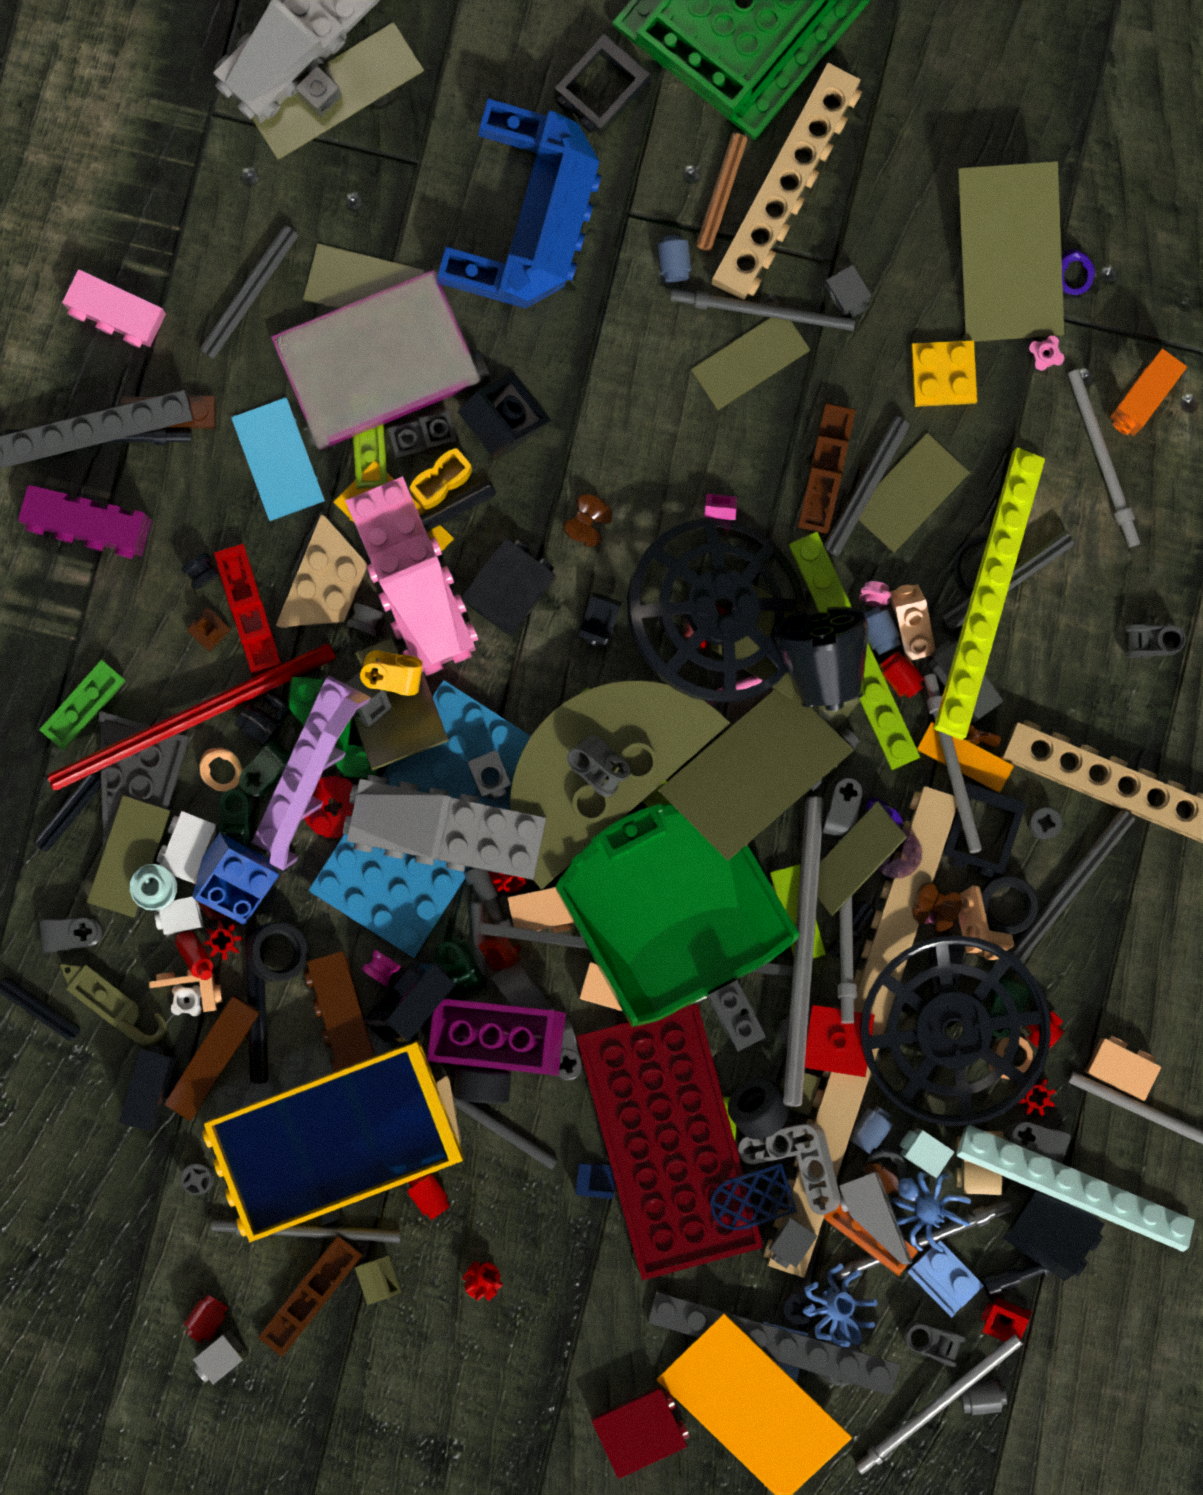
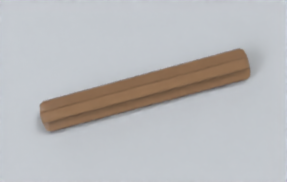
(721, 192)

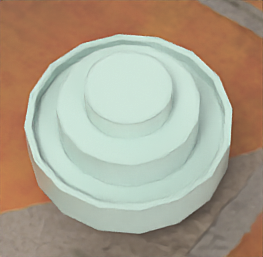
(153, 887)

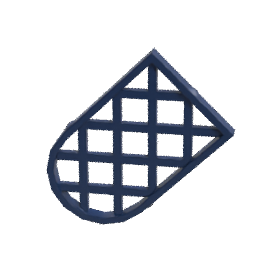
(787, 1189)

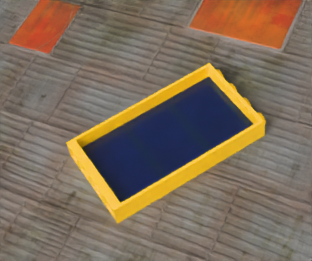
(333, 1141)

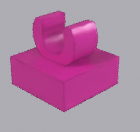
(720, 507)

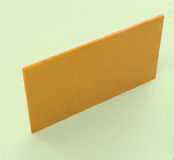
(754, 1407)

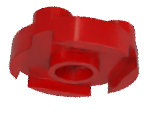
(322, 821)

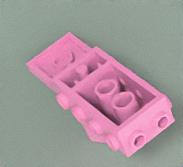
(412, 577)

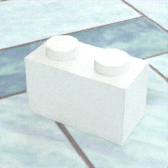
(187, 845)

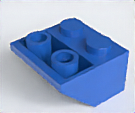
(233, 878)

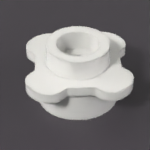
(180, 993)

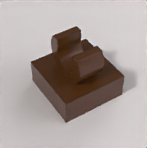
(208, 630)

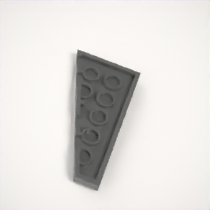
(142, 776)

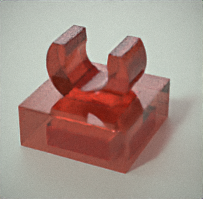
(499, 952)

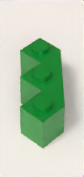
(302, 698)

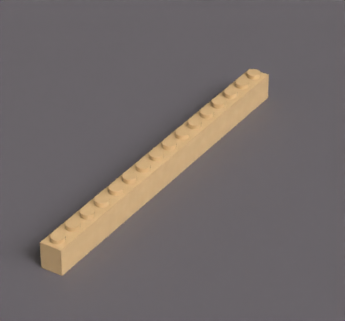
(894, 932)

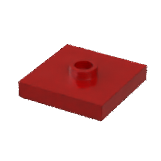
(833, 1044)

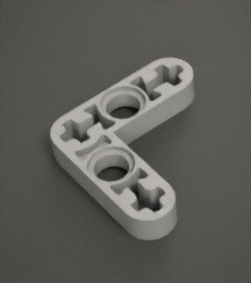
(806, 1153)

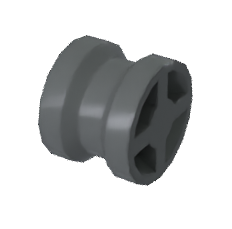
(365, 619)
(1039, 823)
(192, 1180)

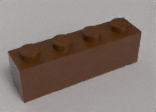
(340, 1009)

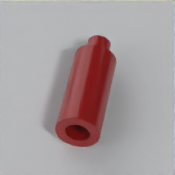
(194, 954)

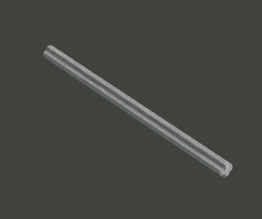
(803, 952)

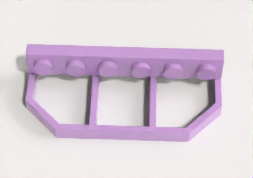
(311, 756)

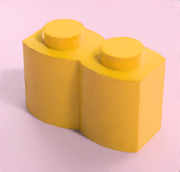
(433, 484)

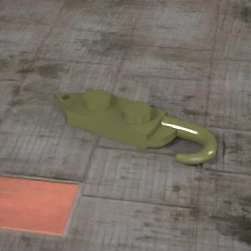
(110, 1003)

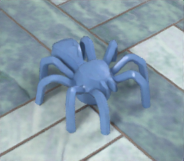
(928, 1208)
(840, 1308)

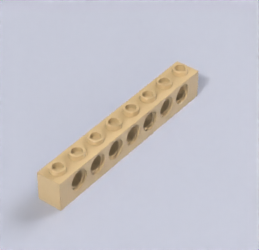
(833, 84)
(1019, 753)

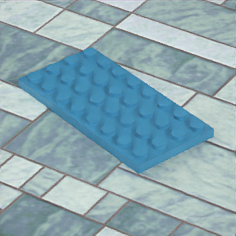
(406, 897)

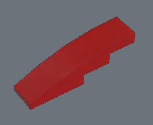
(247, 609)

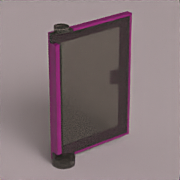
(377, 360)

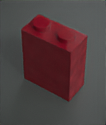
(640, 1431)

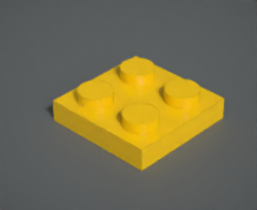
(944, 373)

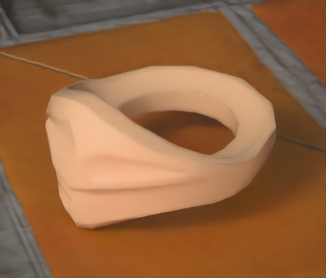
(226, 754)
(999, 1048)

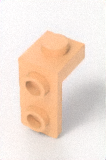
(913, 621)
(975, 924)
(210, 992)

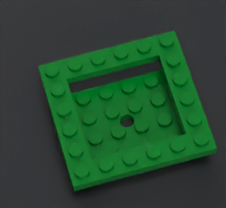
(728, 49)

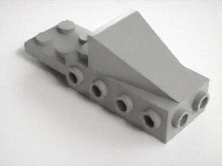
(284, 50)
(442, 828)

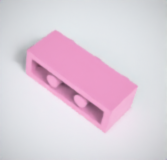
(113, 309)

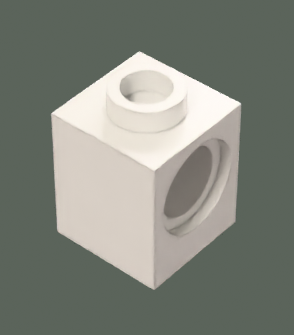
(179, 916)

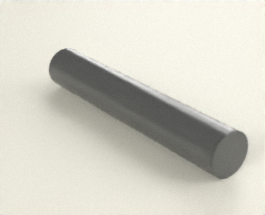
(476, 918)

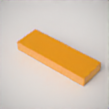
(973, 760)

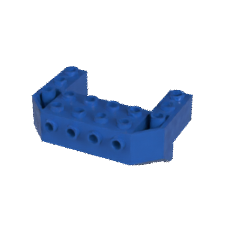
(549, 215)

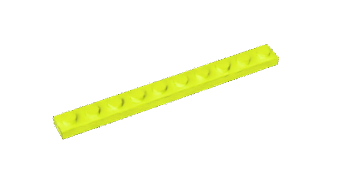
(989, 594)

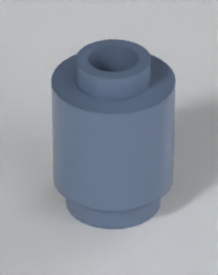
(674, 258)
(882, 631)
(871, 1129)

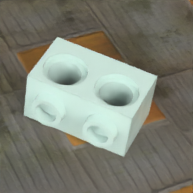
(925, 1152)

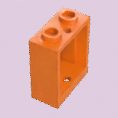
(1147, 393)

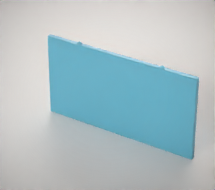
(278, 459)

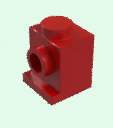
(1005, 1330)

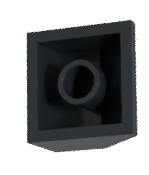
(503, 415)

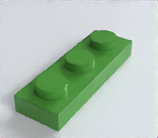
(82, 705)

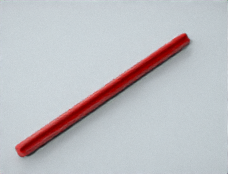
(190, 717)

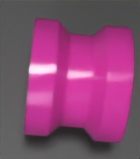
(381, 967)

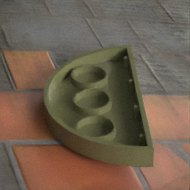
(639, 721)

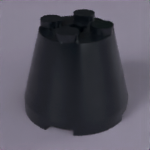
(825, 655)

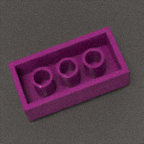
(497, 1037)

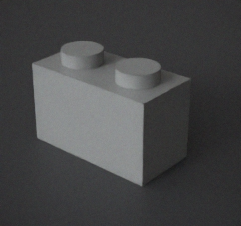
(219, 1358)

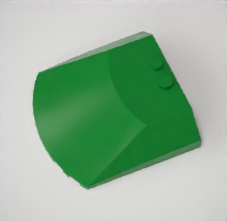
(670, 912)

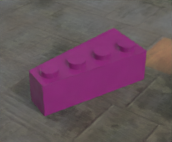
(84, 521)

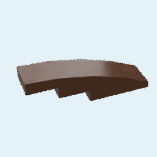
(826, 468)
(212, 1057)
(309, 1296)

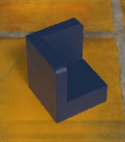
(595, 1180)

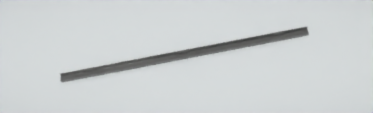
(575, 941)

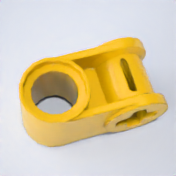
(394, 673)

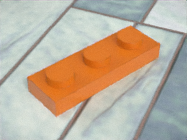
(854, 1231)

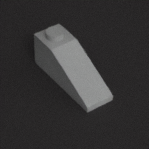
(871, 1208)

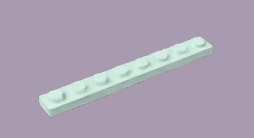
(1075, 1188)

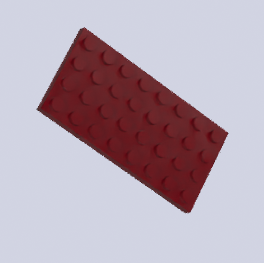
(667, 1141)

